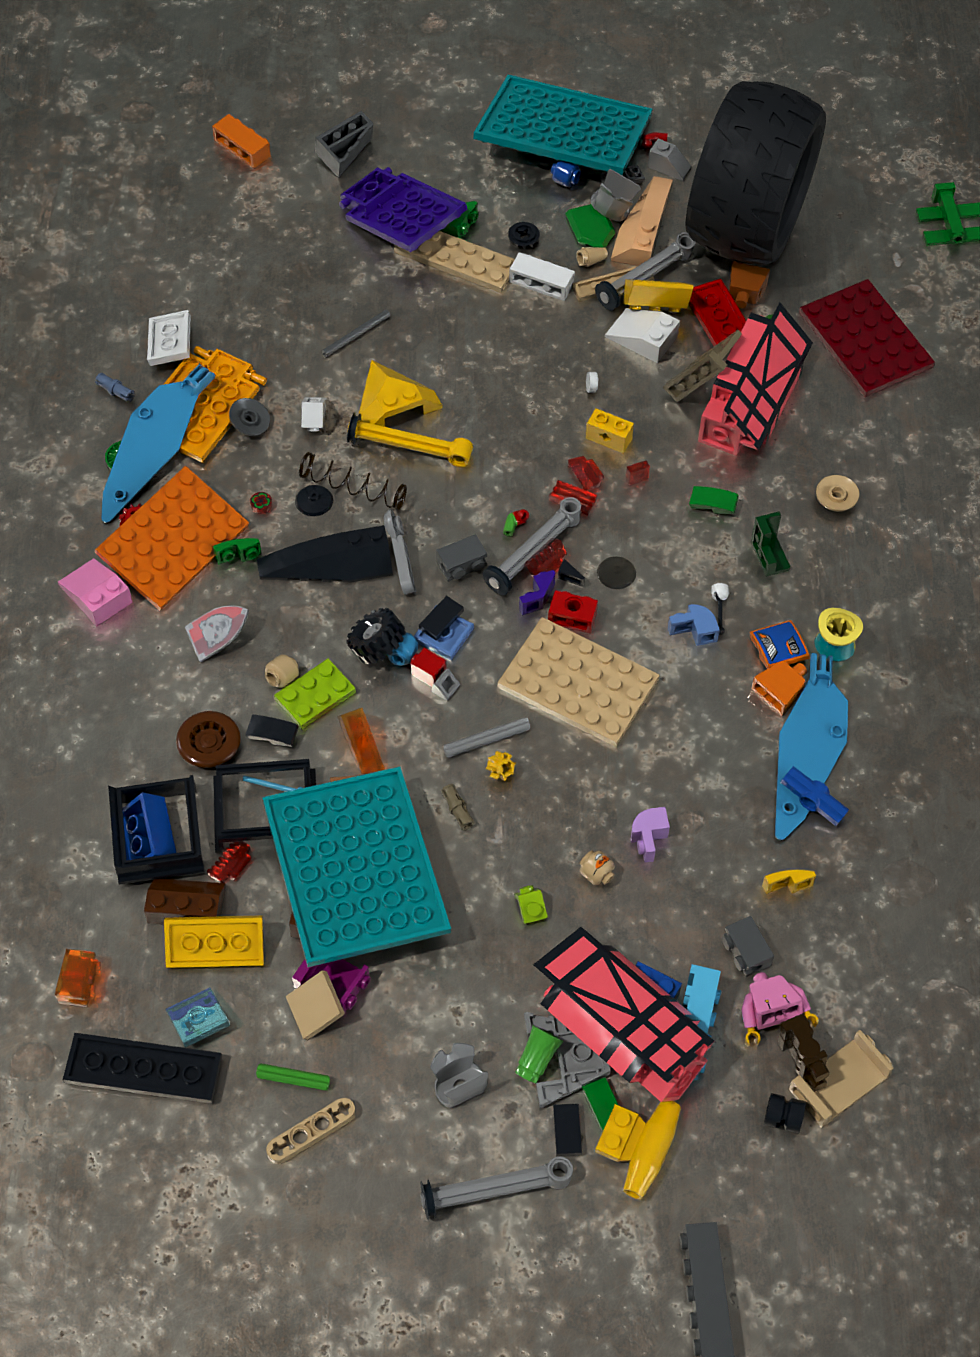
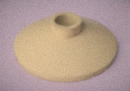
(837, 486)

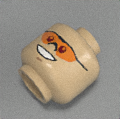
(597, 867)

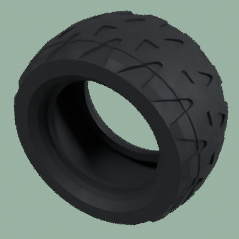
(755, 172)

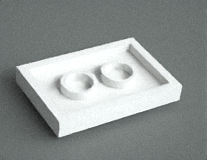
(169, 338)

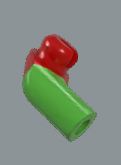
(513, 520)

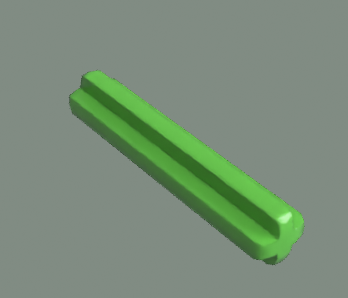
(293, 1076)

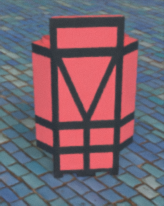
(755, 383)
(623, 1015)

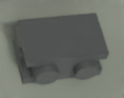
(461, 558)
(747, 946)

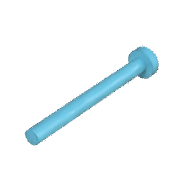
(268, 784)

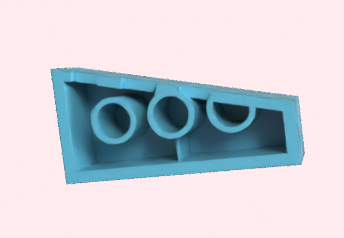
(701, 996)

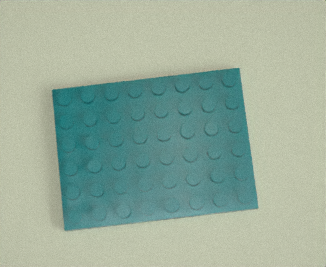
(563, 124)
(355, 866)

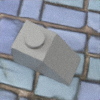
(668, 160)

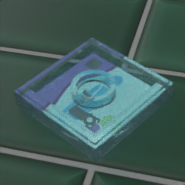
(197, 1017)

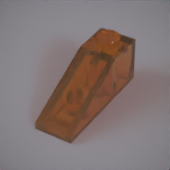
(361, 741)

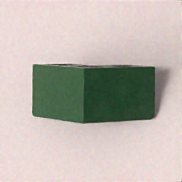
(767, 546)

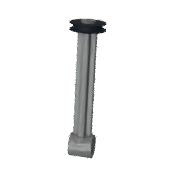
(681, 249)
(499, 577)
(495, 1186)

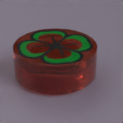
(261, 502)

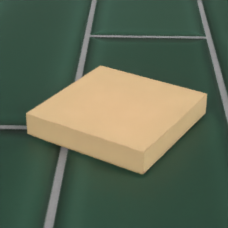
(315, 1005)

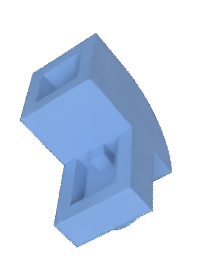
(698, 621)

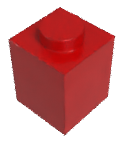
(427, 666)

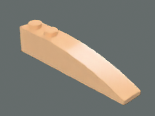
(642, 226)

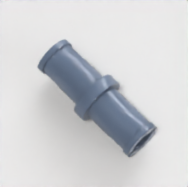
(115, 387)

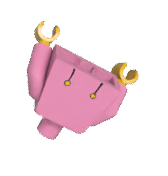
(771, 1003)

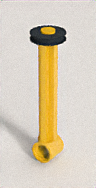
(457, 451)

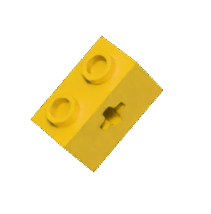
(609, 430)

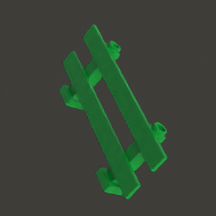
(951, 214)

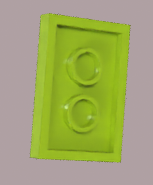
(315, 693)

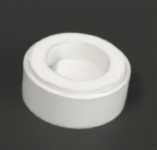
(592, 382)

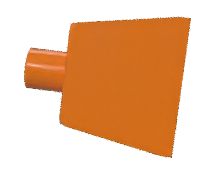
(780, 685)

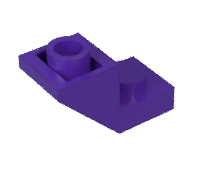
(542, 585)

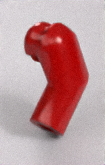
(652, 137)

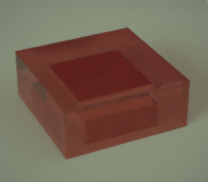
(637, 472)

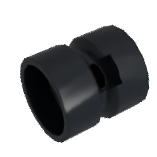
(785, 1113)

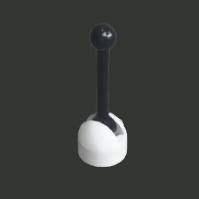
(720, 593)

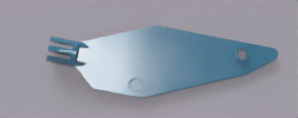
(152, 439)
(810, 740)

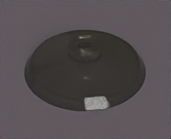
(616, 572)

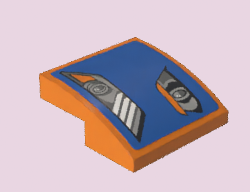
(779, 644)

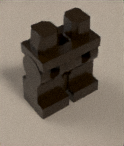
(809, 1061)

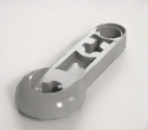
(395, 529)

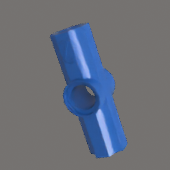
(814, 795)

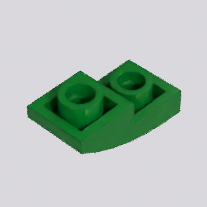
(717, 499)
(244, 548)

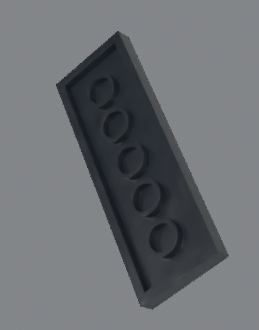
(142, 1068)

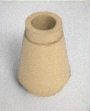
(590, 255)

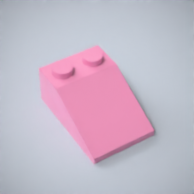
(96, 591)

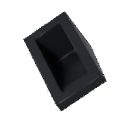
(570, 574)

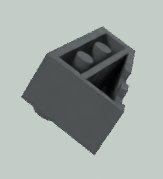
(344, 142)

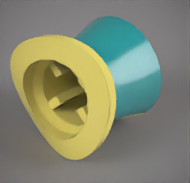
(838, 633)

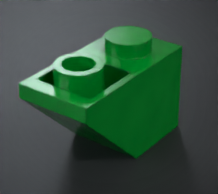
(461, 225)

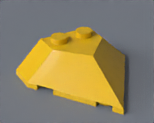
(393, 393)

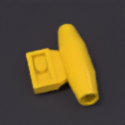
(641, 1143)

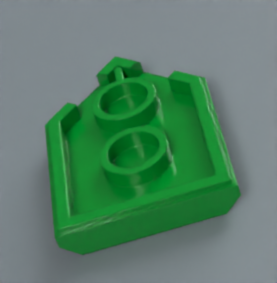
(590, 226)

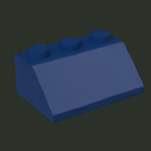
(147, 827)

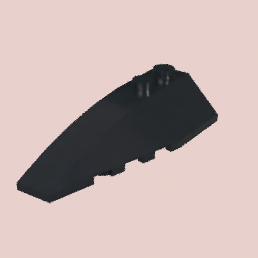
(339, 556)

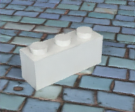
(541, 276)

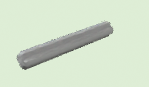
(486, 737)

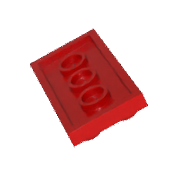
(716, 310)

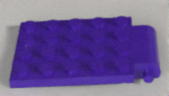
(399, 208)

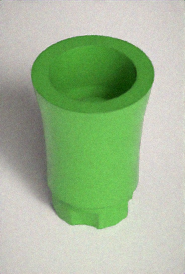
(537, 1054)

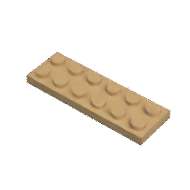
(463, 260)

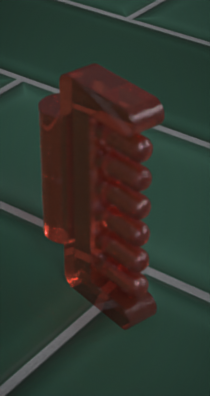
(586, 472)
(550, 562)
(234, 865)

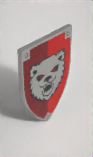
(216, 630)

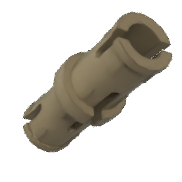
(457, 807)

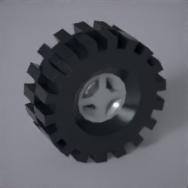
(376, 636)

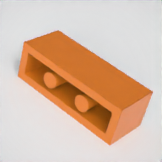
(241, 141)

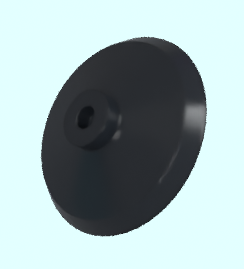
(314, 500)

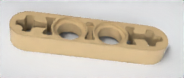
(308, 1127)

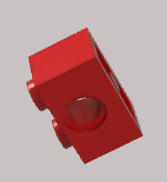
(578, 620)

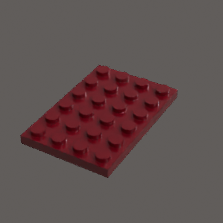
(866, 337)

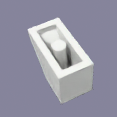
(313, 413)

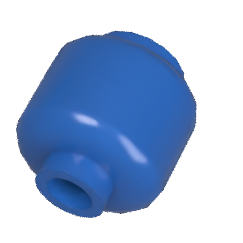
(565, 173)

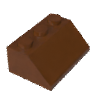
(183, 899)

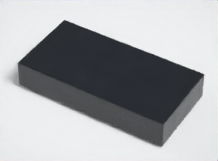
(441, 618)
(567, 1130)

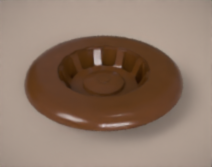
(209, 746)

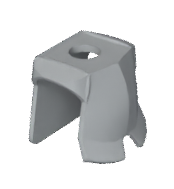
(615, 196)
(456, 1067)

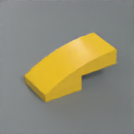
(794, 879)

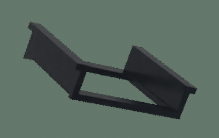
(254, 833)
(157, 866)

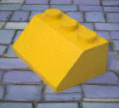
(657, 294)

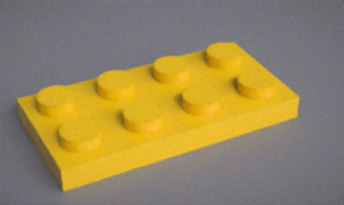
(214, 941)

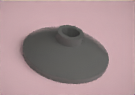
(253, 411)

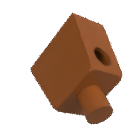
(747, 283)

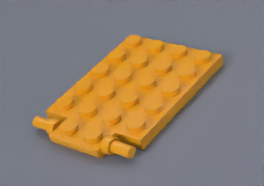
(211, 411)

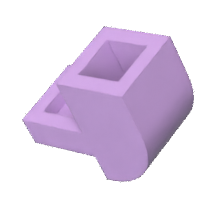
(649, 826)

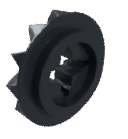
(520, 229)

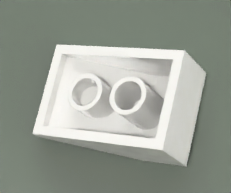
(645, 332)

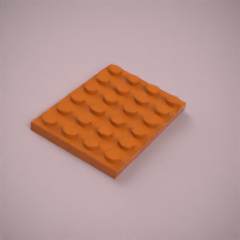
(171, 537)

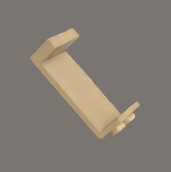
(852, 1075)

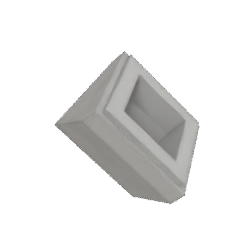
(445, 685)

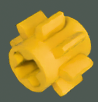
(500, 765)

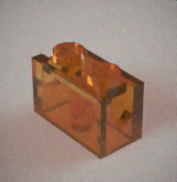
(77, 978)

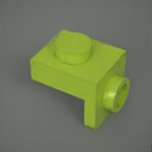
(531, 904)

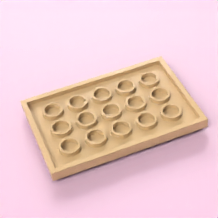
(578, 681)

